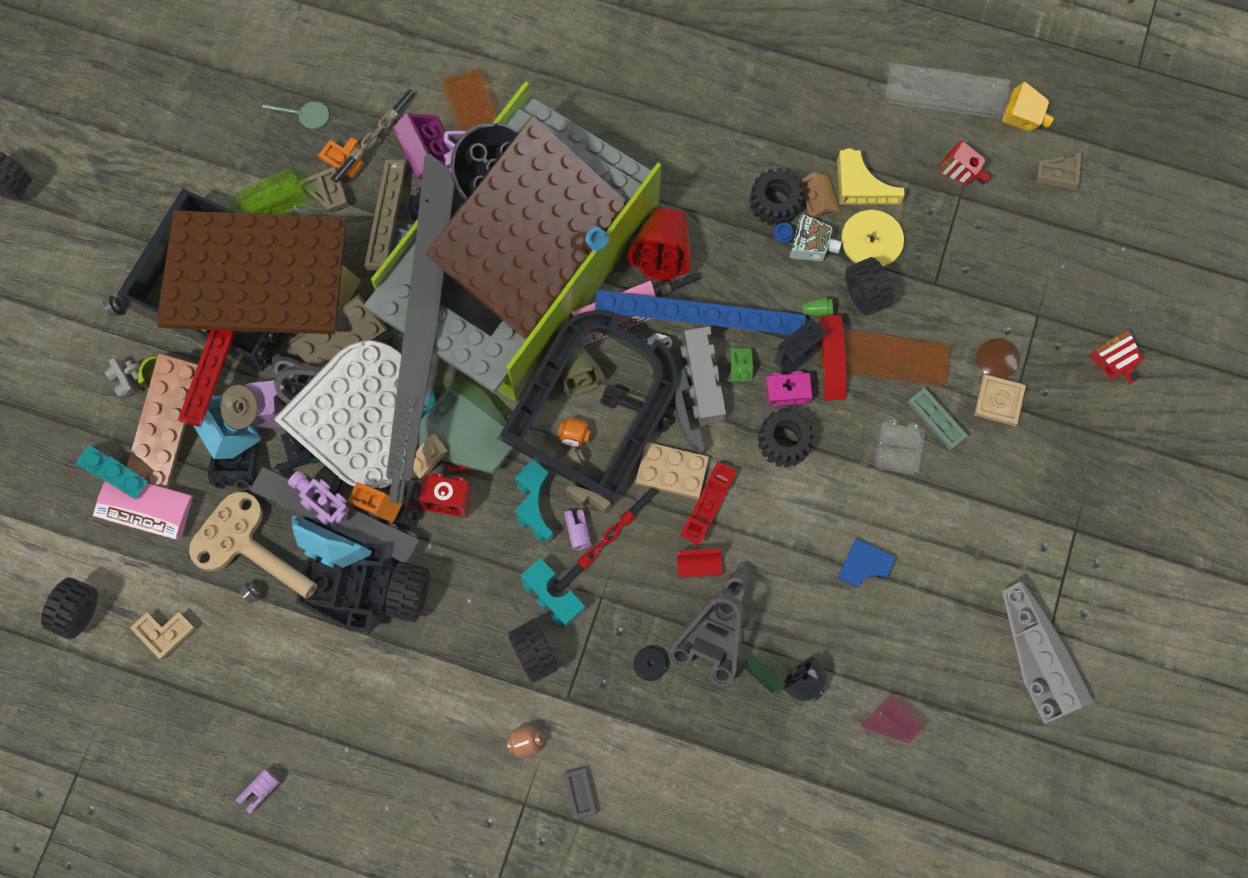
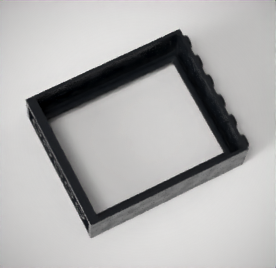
(153, 262)

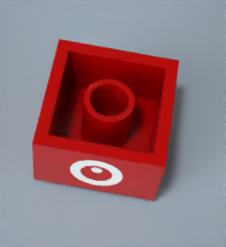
(445, 495)

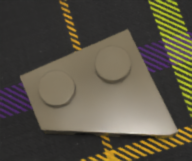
(1060, 172)
(325, 191)

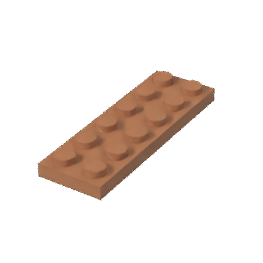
(159, 429)

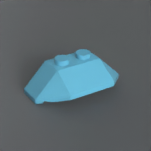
(326, 544)

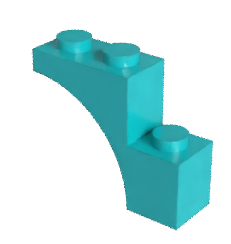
(111, 472)
(532, 481)

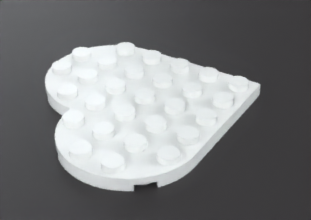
(349, 412)

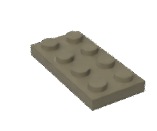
(352, 325)

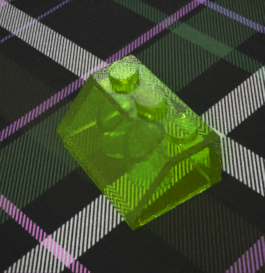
(272, 195)

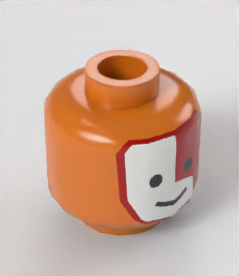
(574, 432)

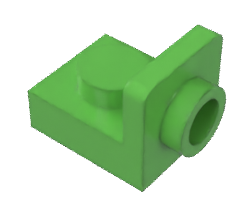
(741, 364)

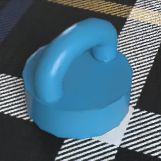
(597, 240)

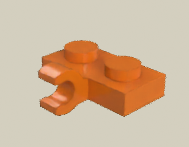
(336, 155)

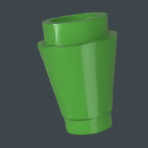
(818, 307)

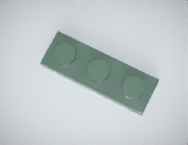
(937, 419)

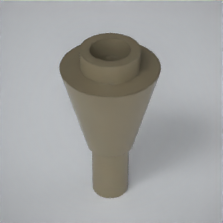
(572, 458)

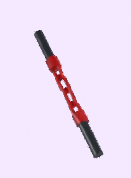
(584, 561)

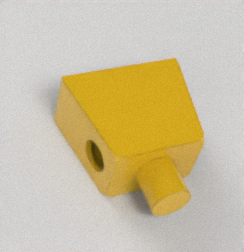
(1027, 109)

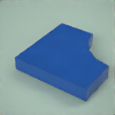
(865, 562)

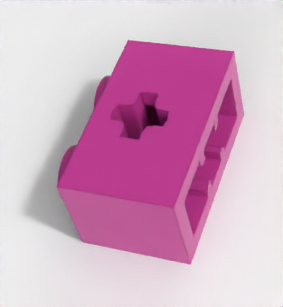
(779, 395)

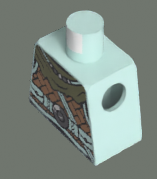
(813, 240)

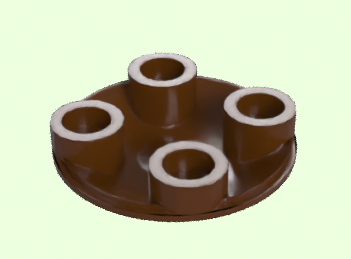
(997, 358)

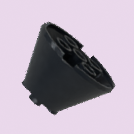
(477, 153)

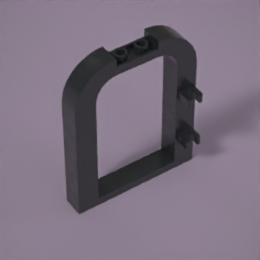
(641, 426)

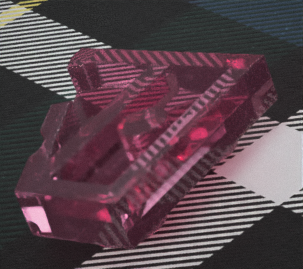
(893, 721)

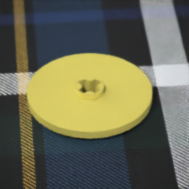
(868, 223)

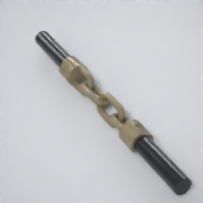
(357, 153)

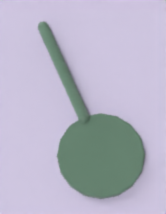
(312, 115)

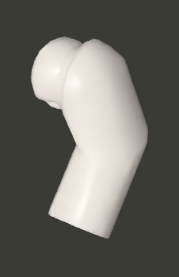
(665, 340)

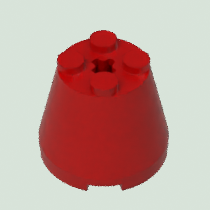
(662, 245)

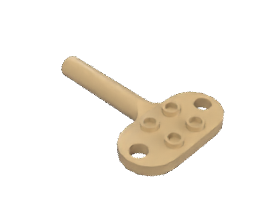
(230, 533)

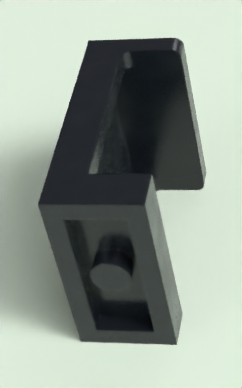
(799, 347)

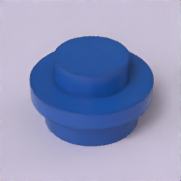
(783, 233)

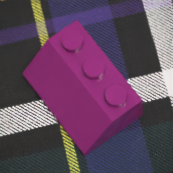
(421, 136)

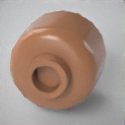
(524, 741)

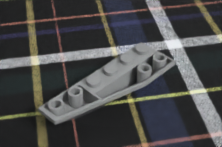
(1043, 658)

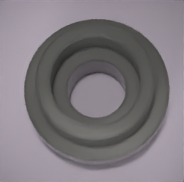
(112, 306)
(250, 592)

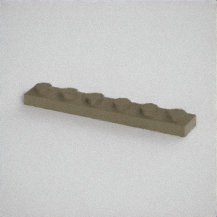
(386, 213)

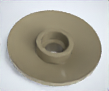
(232, 406)

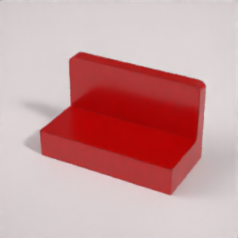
(699, 563)

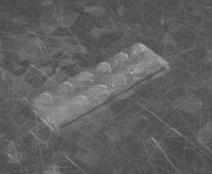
(947, 90)

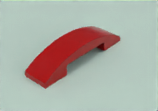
(833, 358)
(708, 503)

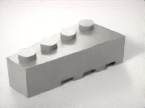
(703, 376)

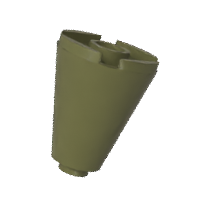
(581, 372)

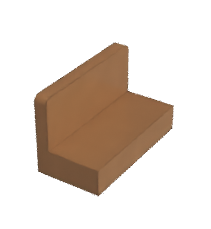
(819, 195)

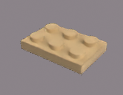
(672, 470)

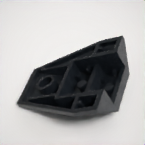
(351, 594)

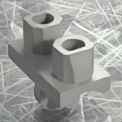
(128, 376)

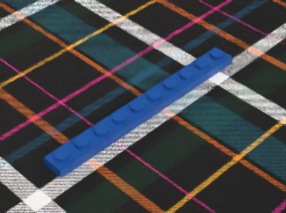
(698, 312)

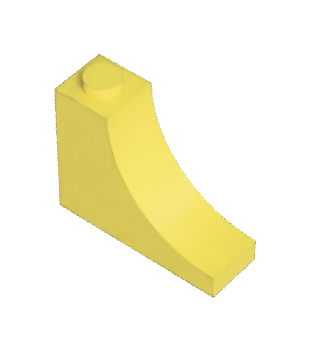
(859, 185)

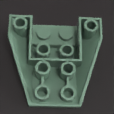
(467, 428)

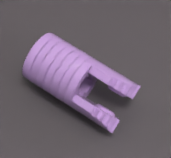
(578, 532)
(261, 787)

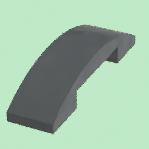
(692, 437)

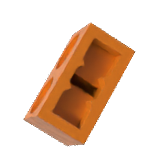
(374, 502)

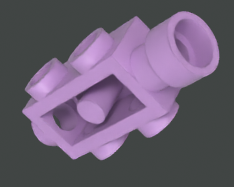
(325, 502)

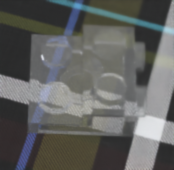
(899, 447)

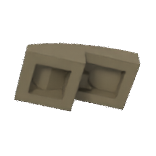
(583, 495)

